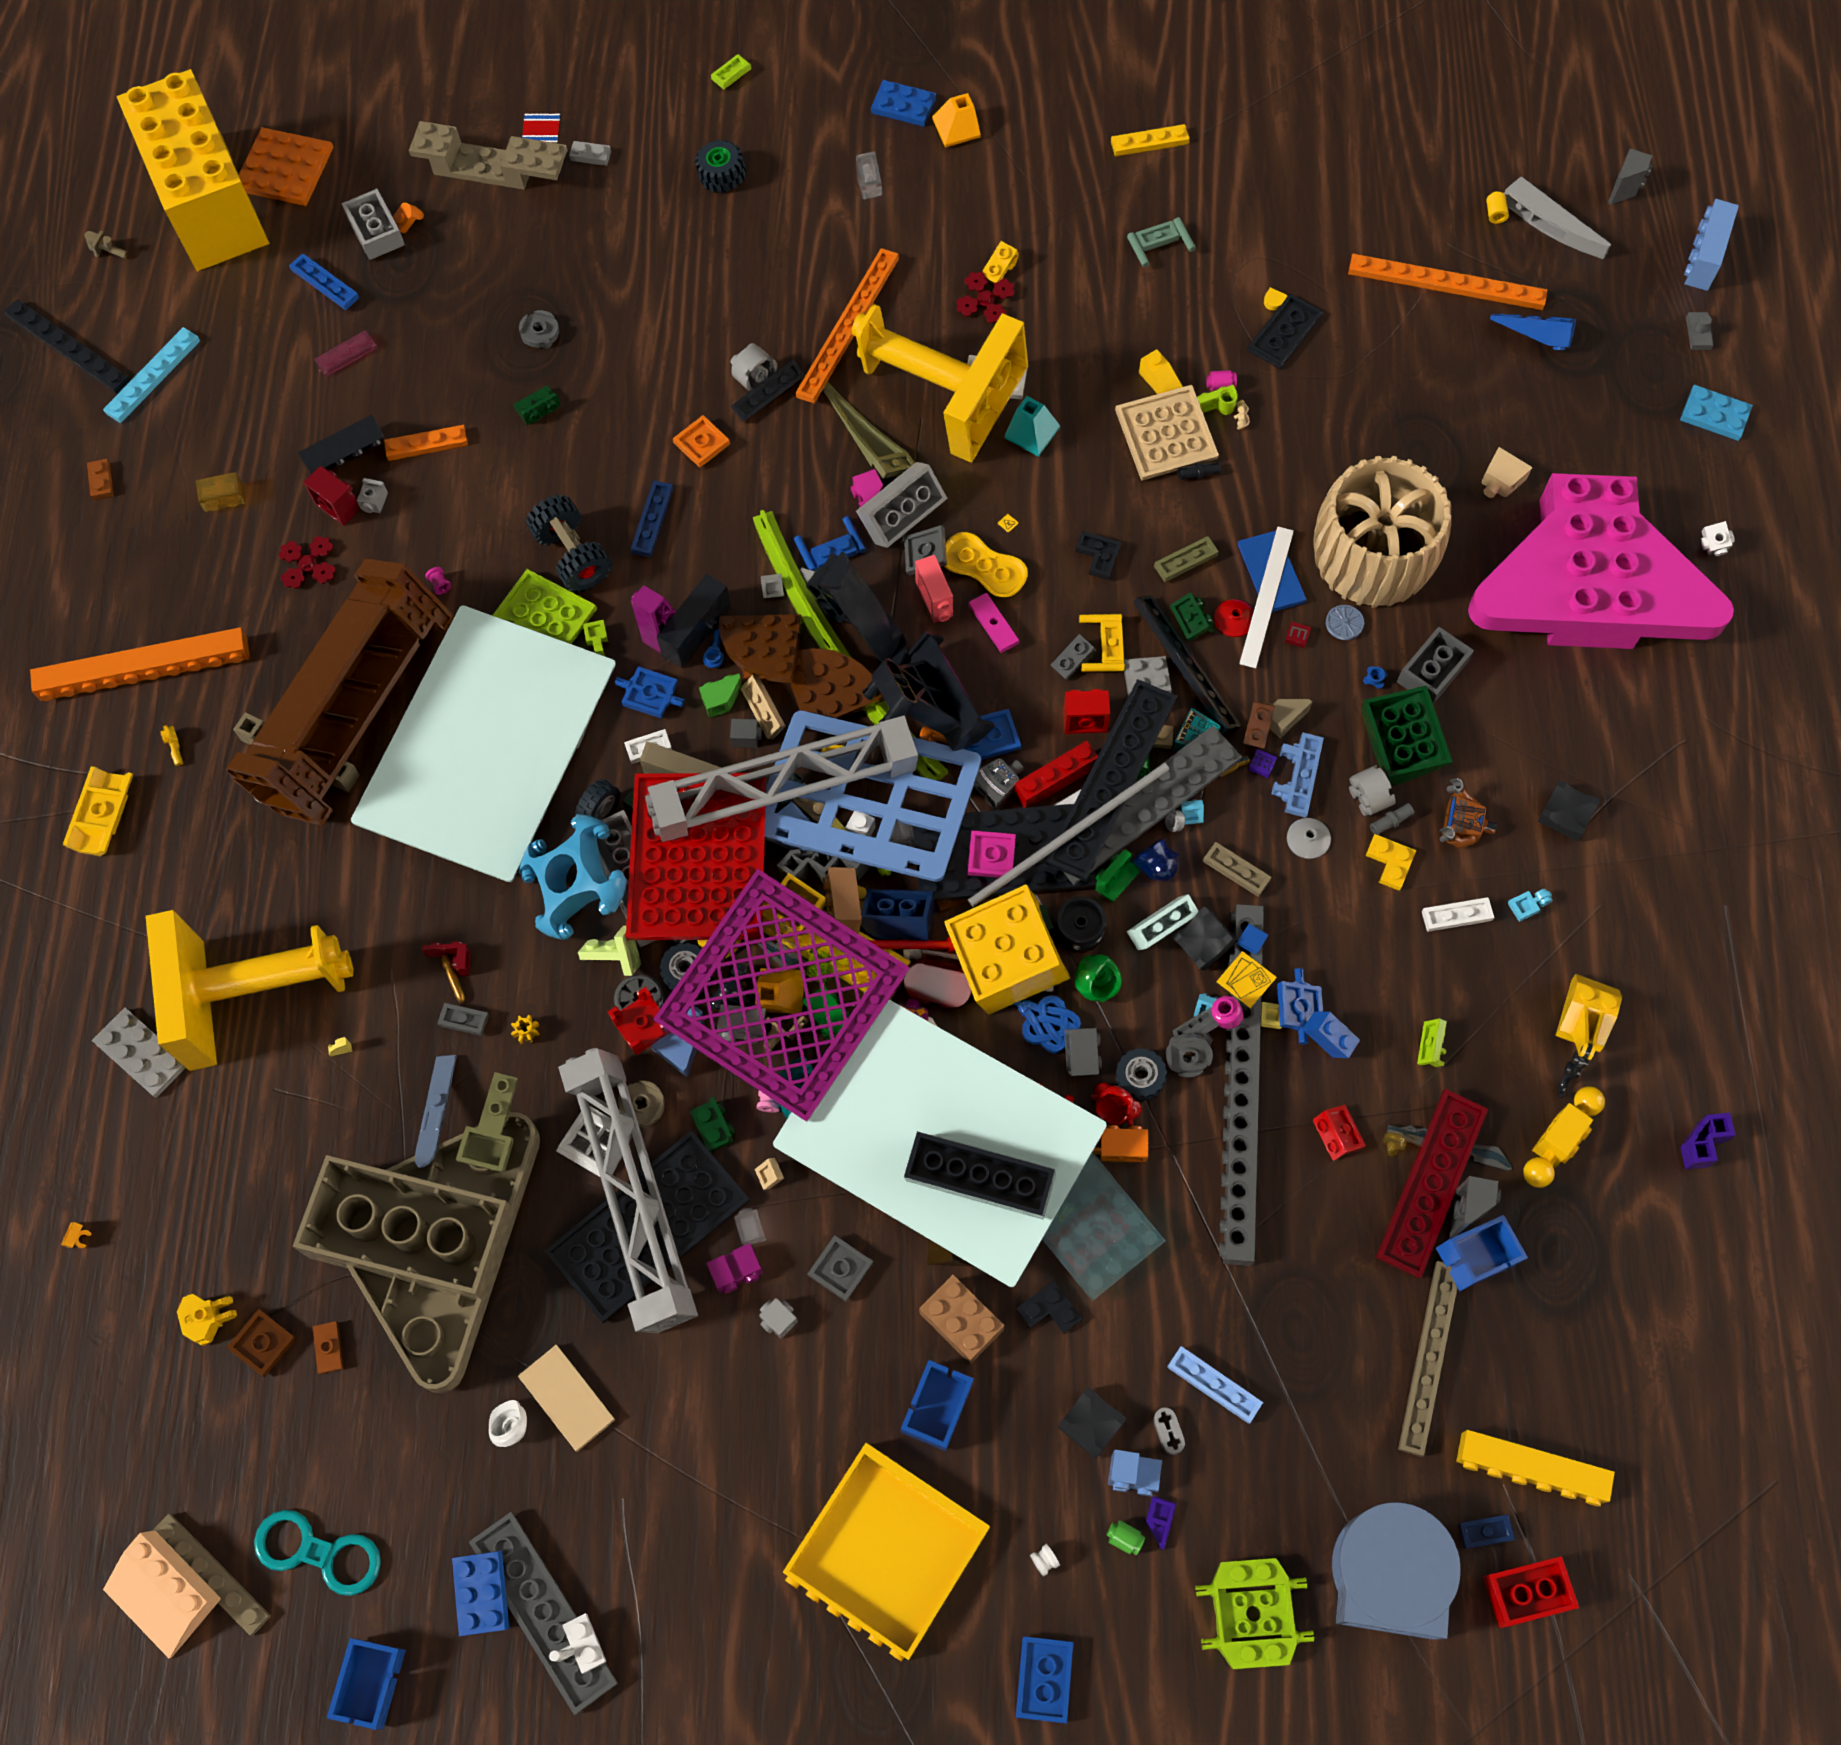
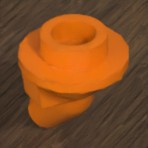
(931, 735)

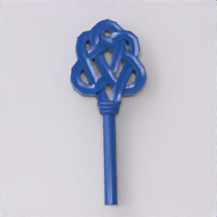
(1047, 1018)

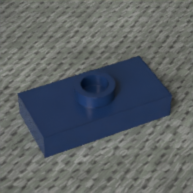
(1486, 1531)

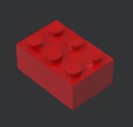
(1530, 1592)

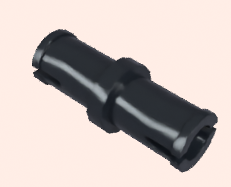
(1199, 470)

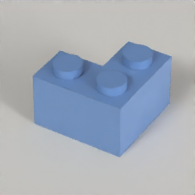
(1134, 1472)

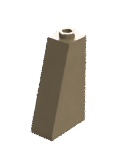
(664, 760)

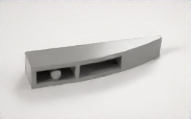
(1552, 219)

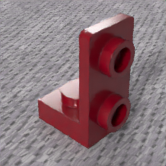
(458, 949)

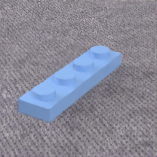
(1215, 1385)

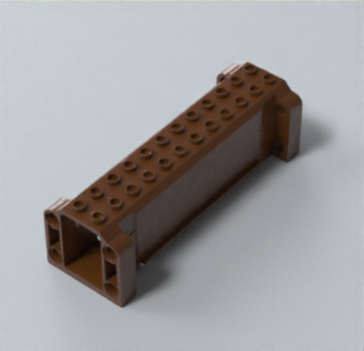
(338, 691)

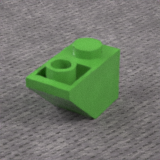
(720, 695)

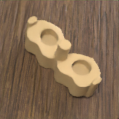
(1242, 415)

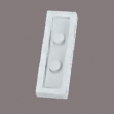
(1457, 914)

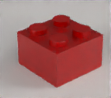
(1086, 711)

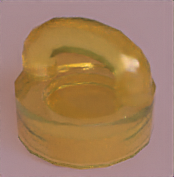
(1394, 1143)

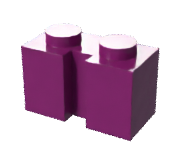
(735, 1269)

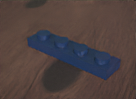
(652, 518)

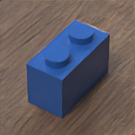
(1331, 1034)

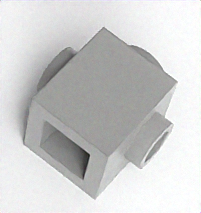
(777, 1317)

